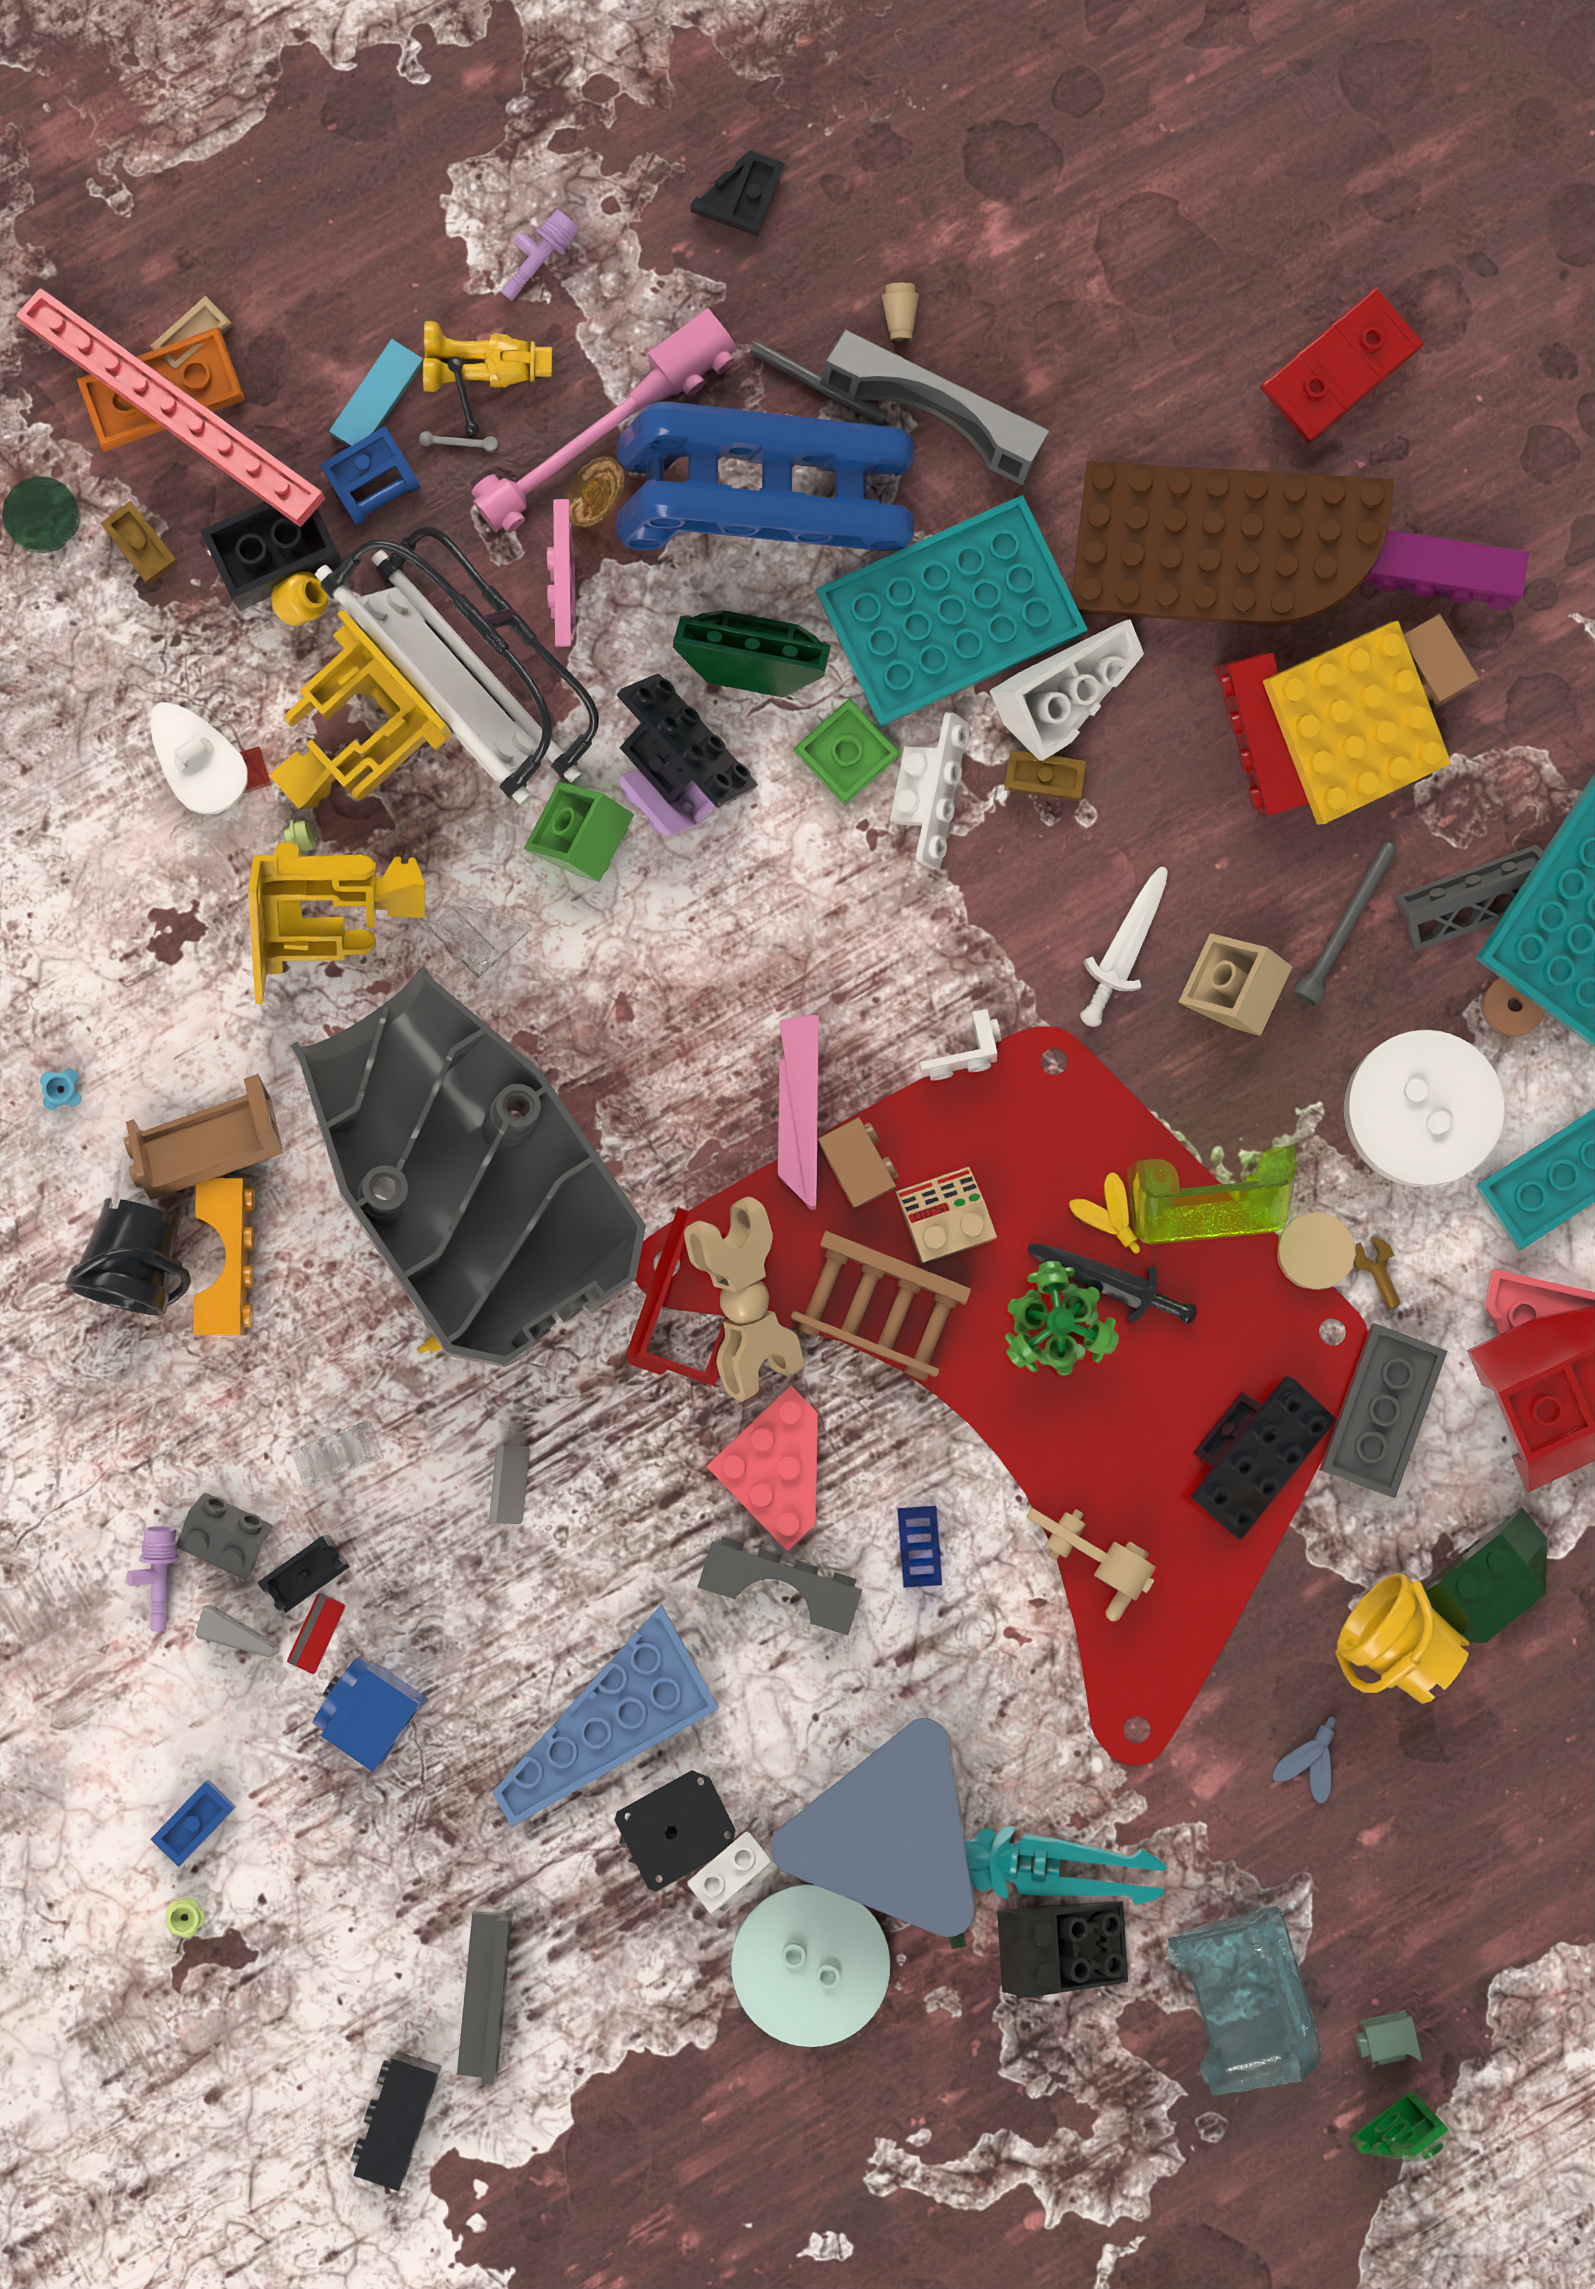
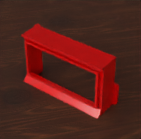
(654, 1300)

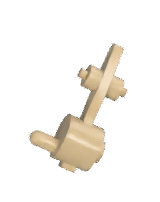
(1120, 1567)

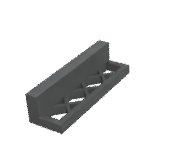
(1471, 888)
(484, 1995)

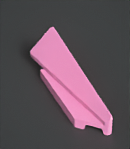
(799, 1107)

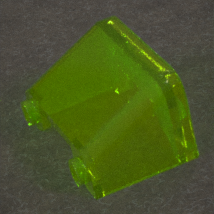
(1173, 1214)

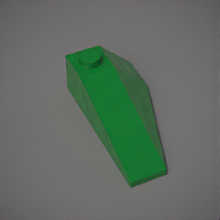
(1403, 2131)

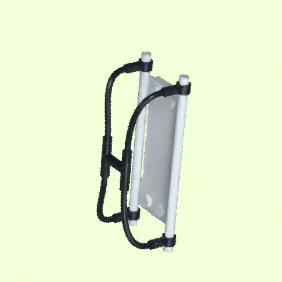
(398, 628)

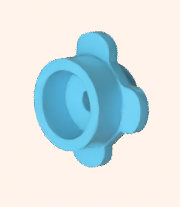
(50, 1084)

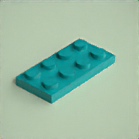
(1544, 1183)

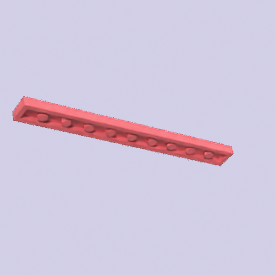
(171, 407)

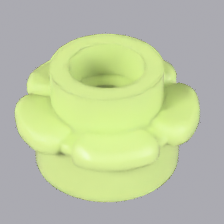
(301, 835)
(177, 1925)

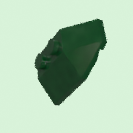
(751, 652)
(1492, 1579)

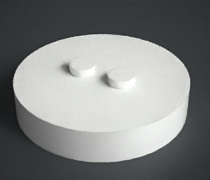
(1424, 1108)

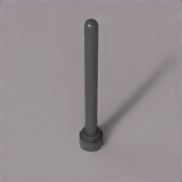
(1311, 987)

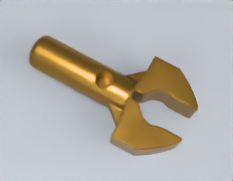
(1378, 1270)

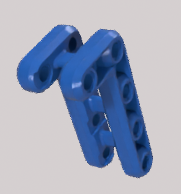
(775, 511)

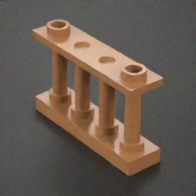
(874, 1267)

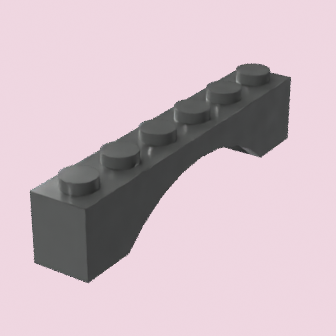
(872, 373)

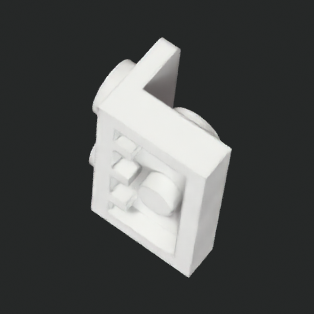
(732, 1875)

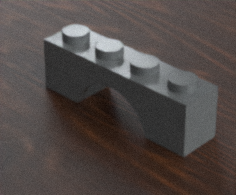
(829, 1600)

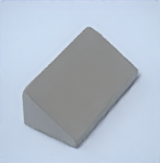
(509, 1484)

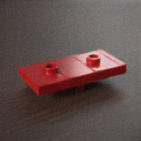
(1341, 366)

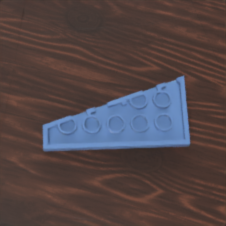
(627, 1708)

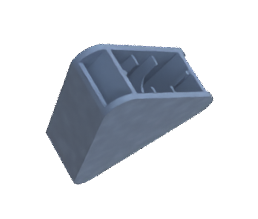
(890, 1834)

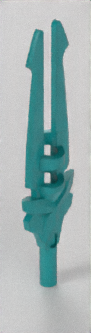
(995, 1862)

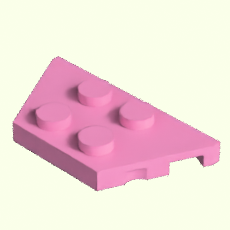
(562, 571)

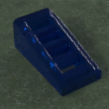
(919, 1580)

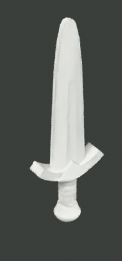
(1124, 949)

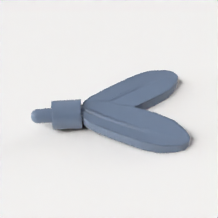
(1312, 1754)

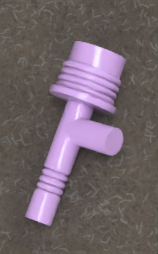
(556, 235)
(158, 1550)

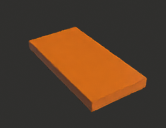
(204, 376)

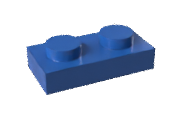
(193, 1823)

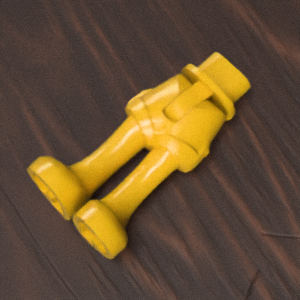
(505, 359)

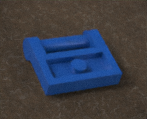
(364, 464)

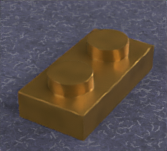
(139, 543)
(1050, 778)

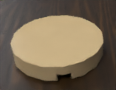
(1316, 1251)

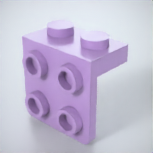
(663, 817)

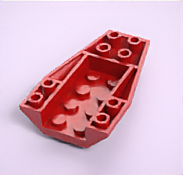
(1545, 1391)

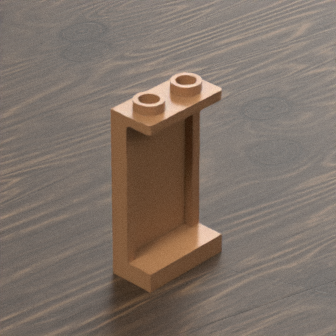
(204, 1143)

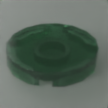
(41, 514)

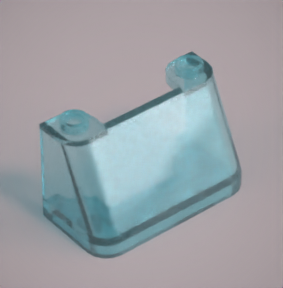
(1249, 2001)

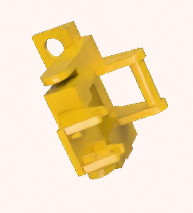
(364, 671)
(285, 879)

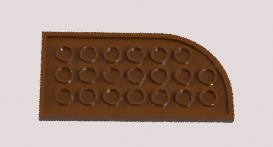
(1225, 542)

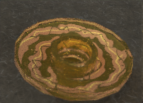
(595, 491)

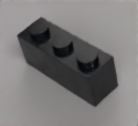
(395, 2120)

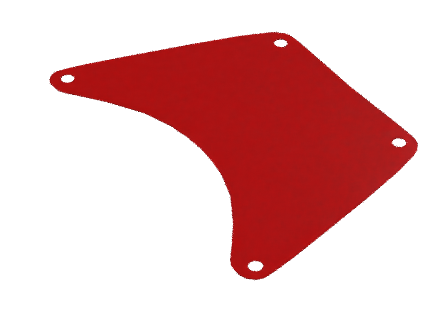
(1112, 1431)

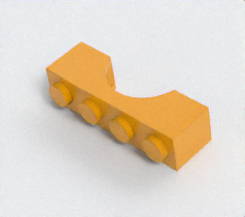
(224, 1306)

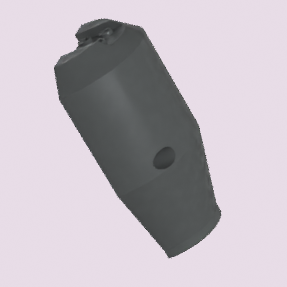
(485, 1212)

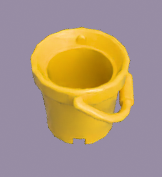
(1400, 1640)

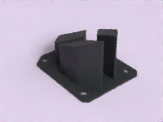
(688, 1811)

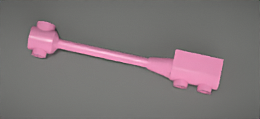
(675, 368)

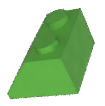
(579, 830)

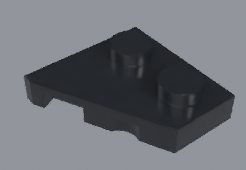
(742, 194)

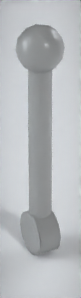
(489, 444)

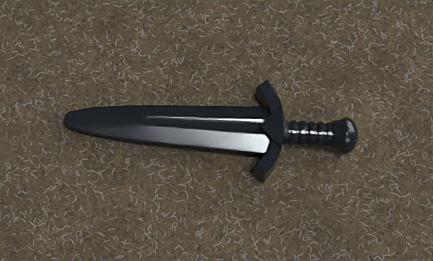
(1117, 1283)

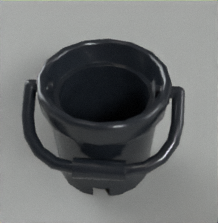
(130, 1260)

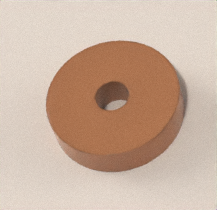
(1501, 1018)

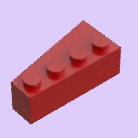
(1258, 734)

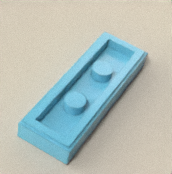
(377, 394)

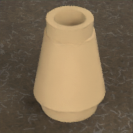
(900, 310)

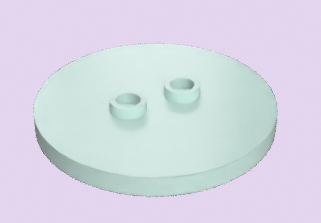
(810, 1965)

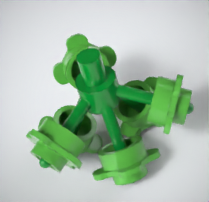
(1076, 1307)

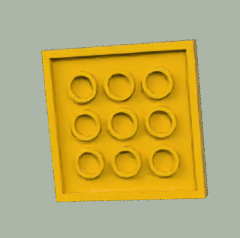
(1357, 722)

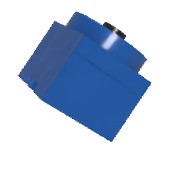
(367, 1712)

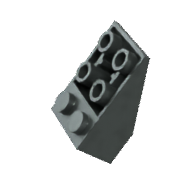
(1062, 1948)

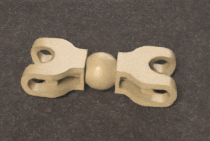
(737, 1268)

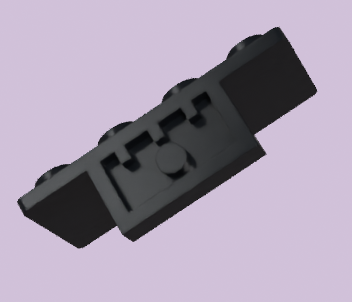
(678, 748)
(1257, 1452)

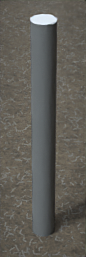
(813, 380)

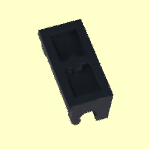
(304, 1573)

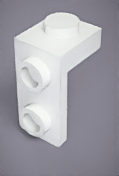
(986, 1033)

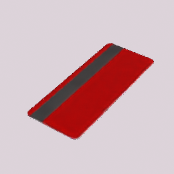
(316, 1633)

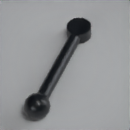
(456, 364)

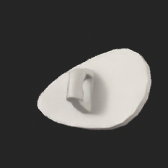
(197, 760)

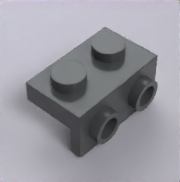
(223, 1535)

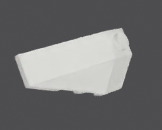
(1058, 694)

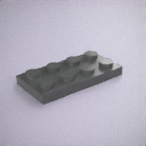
(1383, 1410)

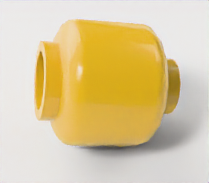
(299, 599)

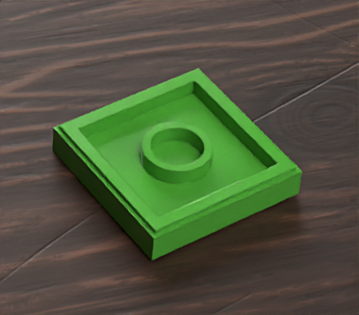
(846, 752)

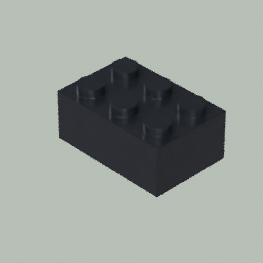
(265, 548)

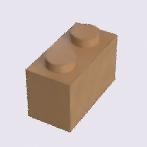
(1439, 662)
(857, 1163)

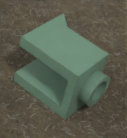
(1388, 2038)

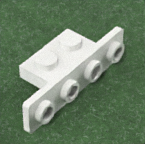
(928, 789)

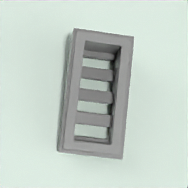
(226, 1630)

